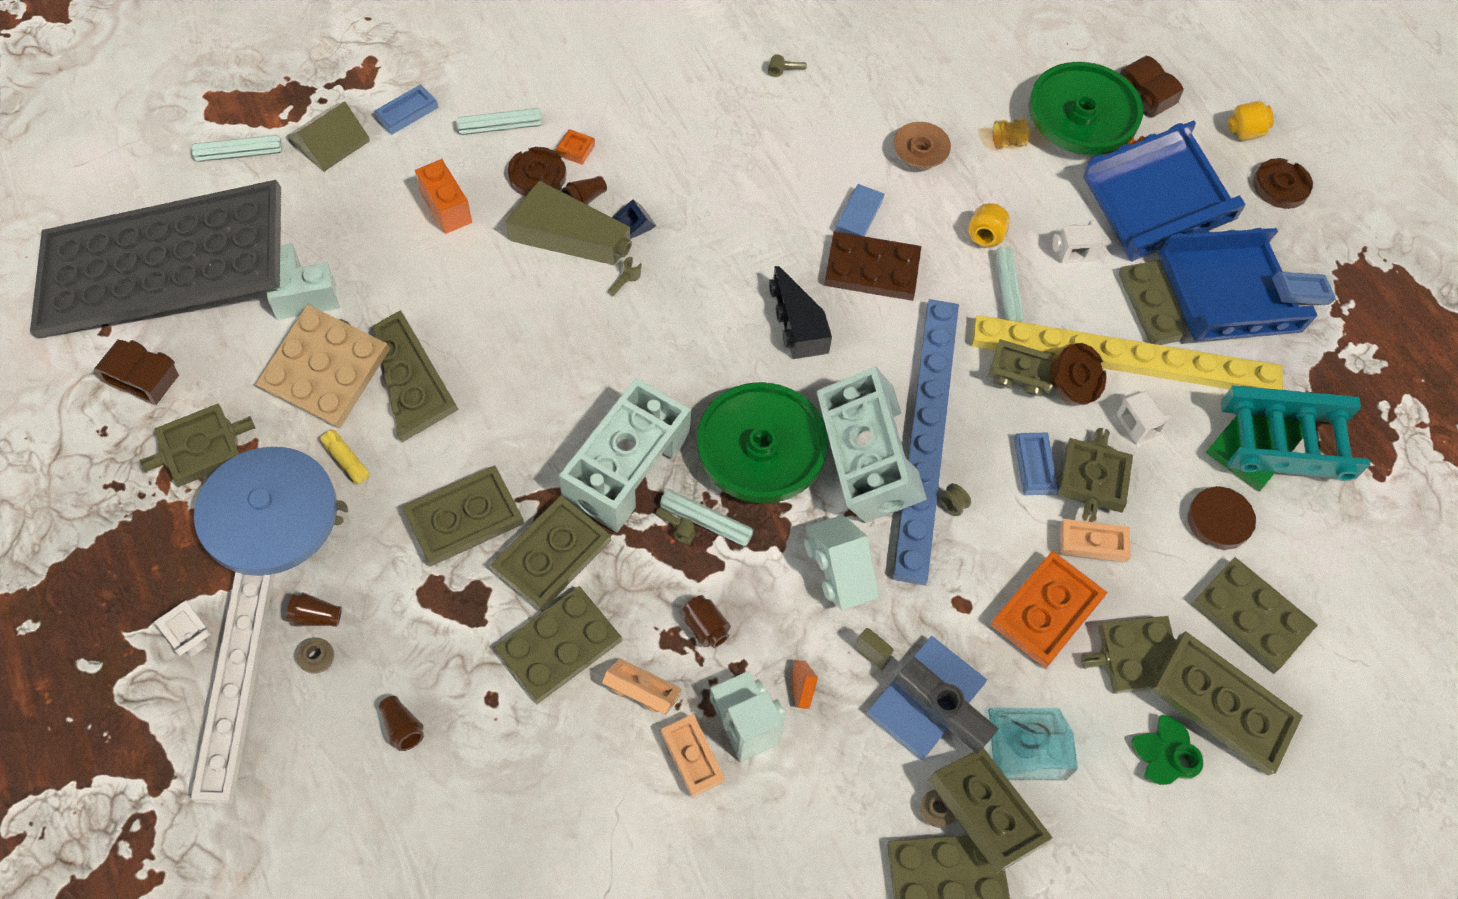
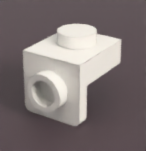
(184, 630)

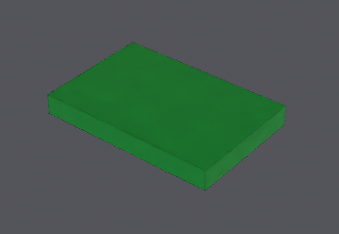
(1229, 442)

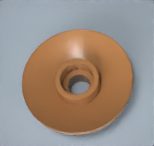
(922, 144)

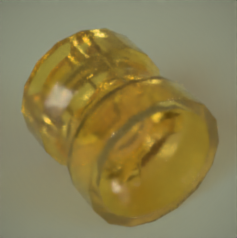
(1010, 133)

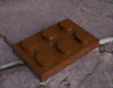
(873, 266)

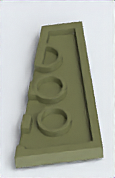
(413, 383)

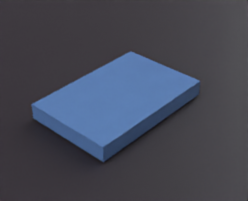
(906, 718)

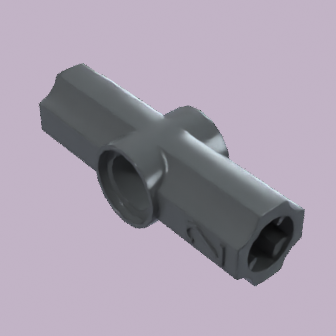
(963, 721)

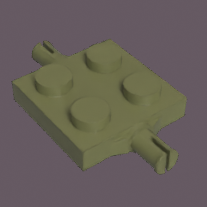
(197, 444)
(1095, 475)
(1132, 652)

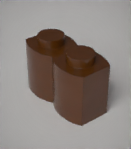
(1154, 85)
(137, 371)

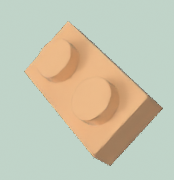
(1095, 540)
(642, 686)
(692, 755)

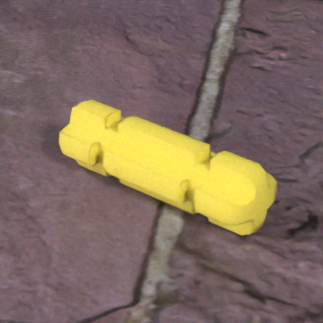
(345, 456)

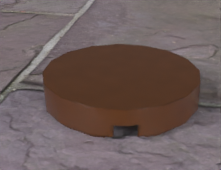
(534, 166)
(1283, 183)
(1077, 374)
(1221, 517)

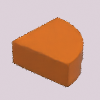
(803, 684)

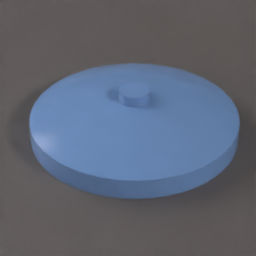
(265, 511)

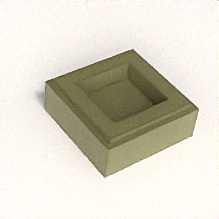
(874, 648)

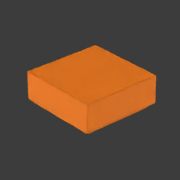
(575, 146)

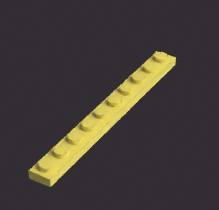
(1134, 355)

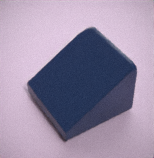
(636, 218)

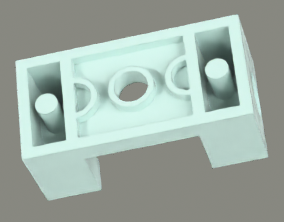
(876, 474)
(602, 476)

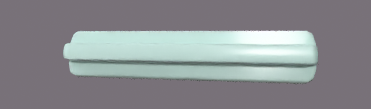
(499, 121)
(237, 148)
(1009, 284)
(706, 517)

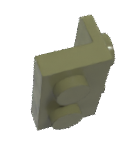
(1022, 367)

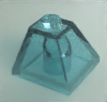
(1033, 743)

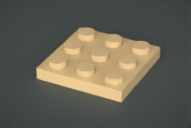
(323, 366)

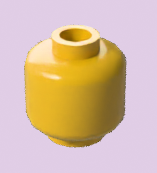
(1251, 120)
(989, 225)

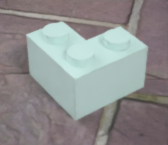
(302, 286)
(846, 561)
(748, 715)

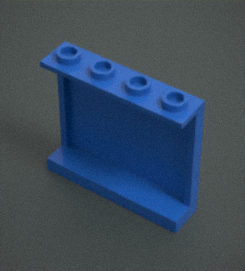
(1160, 190)
(1228, 285)

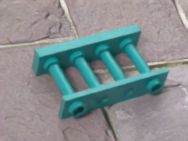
(1306, 408)

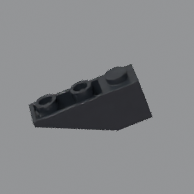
(803, 319)

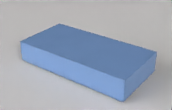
(405, 109)
(860, 211)
(1303, 288)
(1036, 463)

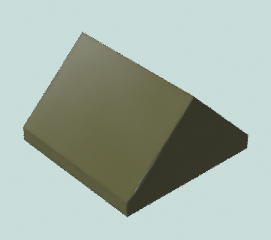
(330, 136)

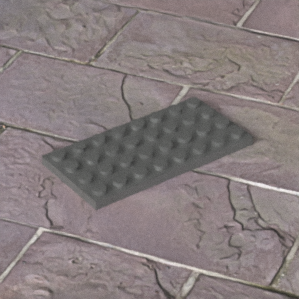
(158, 259)

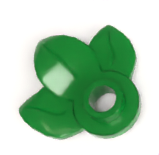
(1164, 749)

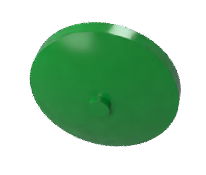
(1085, 108)
(762, 442)

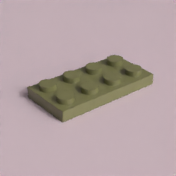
(1226, 703)

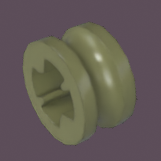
(954, 499)

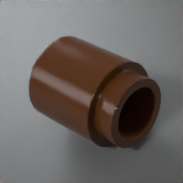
(706, 621)

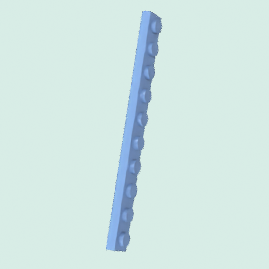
(927, 440)

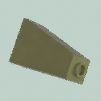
(567, 226)

